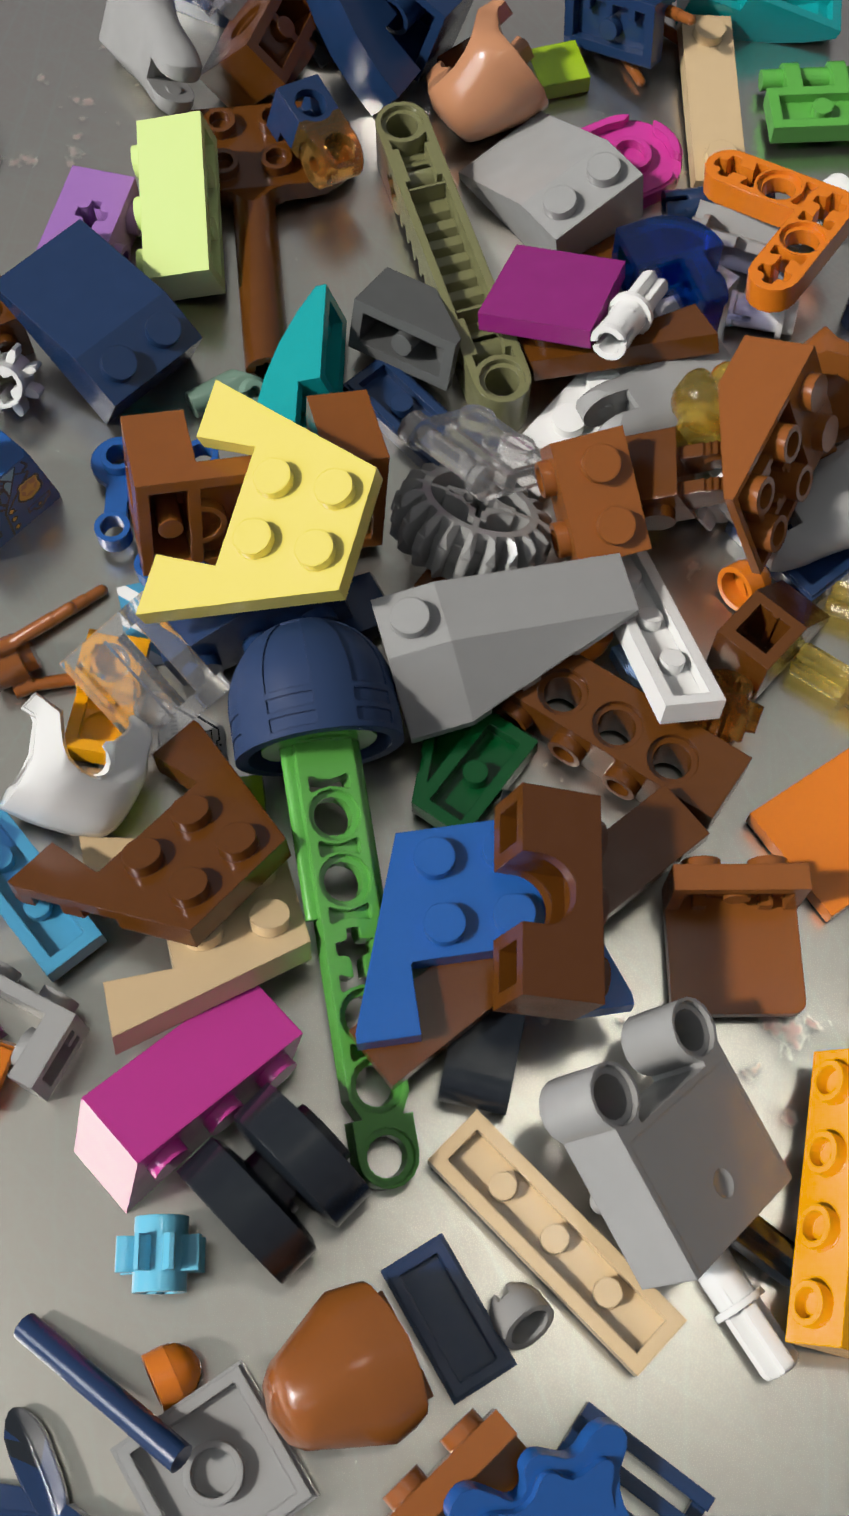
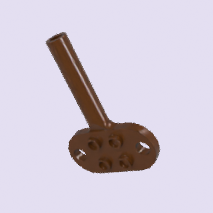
(253, 181)

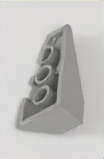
(485, 636)

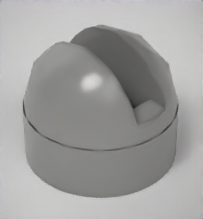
(520, 1315)

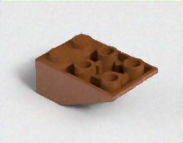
(772, 438)

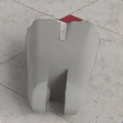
(153, 50)
(642, 396)
(821, 519)

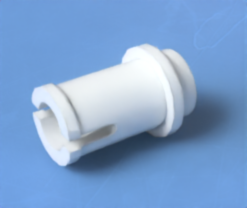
(745, 316)

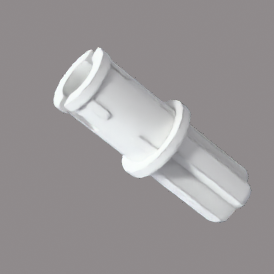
(628, 316)
(748, 1317)

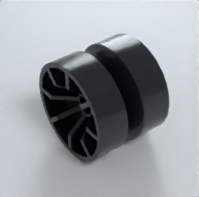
(289, 1158)

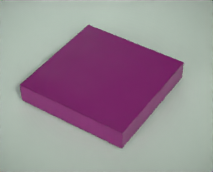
(551, 295)

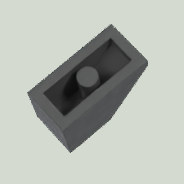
(406, 328)

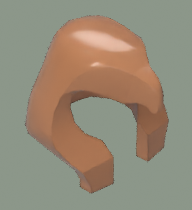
(490, 83)

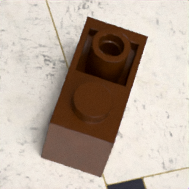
(766, 634)

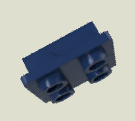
(618, 28)

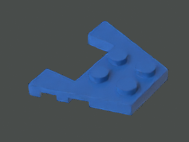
(442, 910)

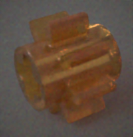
(740, 710)

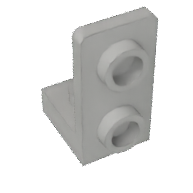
(47, 1050)

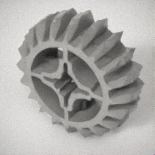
(460, 534)

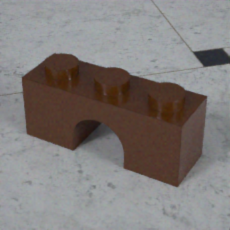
(558, 847)

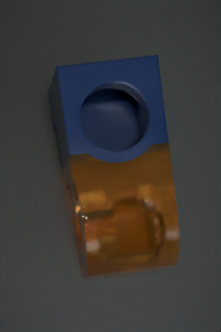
(316, 132)

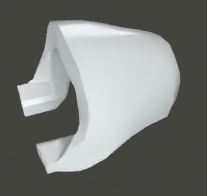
(63, 796)

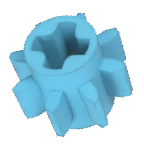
(160, 1254)

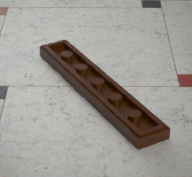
(461, 994)

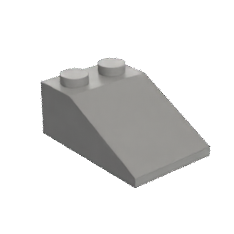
(557, 185)

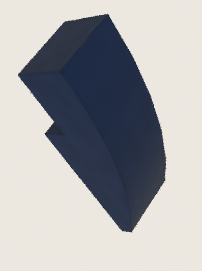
(365, 49)

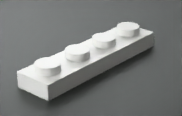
(665, 652)

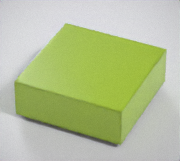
(560, 69)

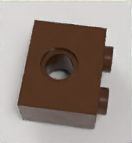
(260, 51)

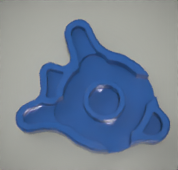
(555, 1482)

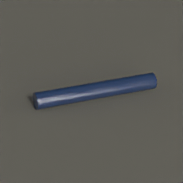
(103, 1393)

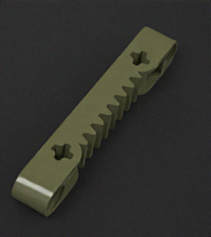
(450, 258)

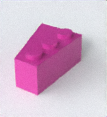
(182, 1093)

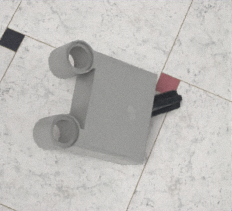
(681, 1161)

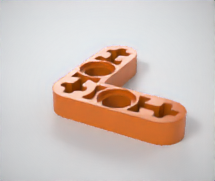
(740, 184)

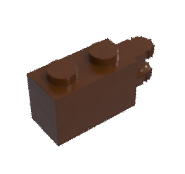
(666, 476)

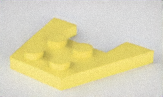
(291, 527)

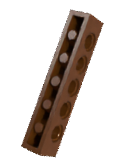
(605, 703)

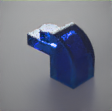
(682, 254)

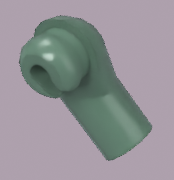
(243, 382)

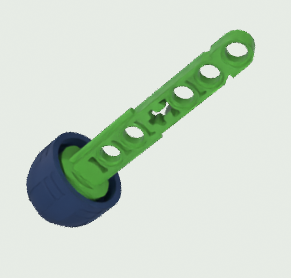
(314, 708)

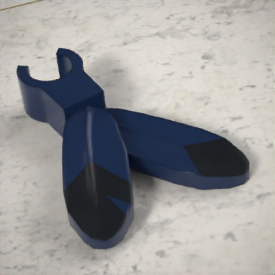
(36, 1468)

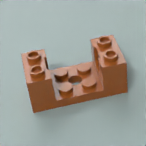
(187, 504)

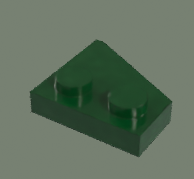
(468, 769)

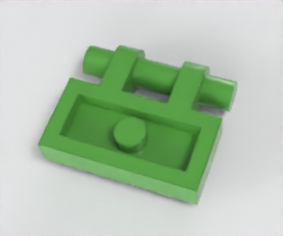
(806, 102)

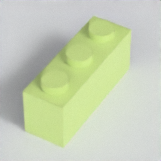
(179, 205)

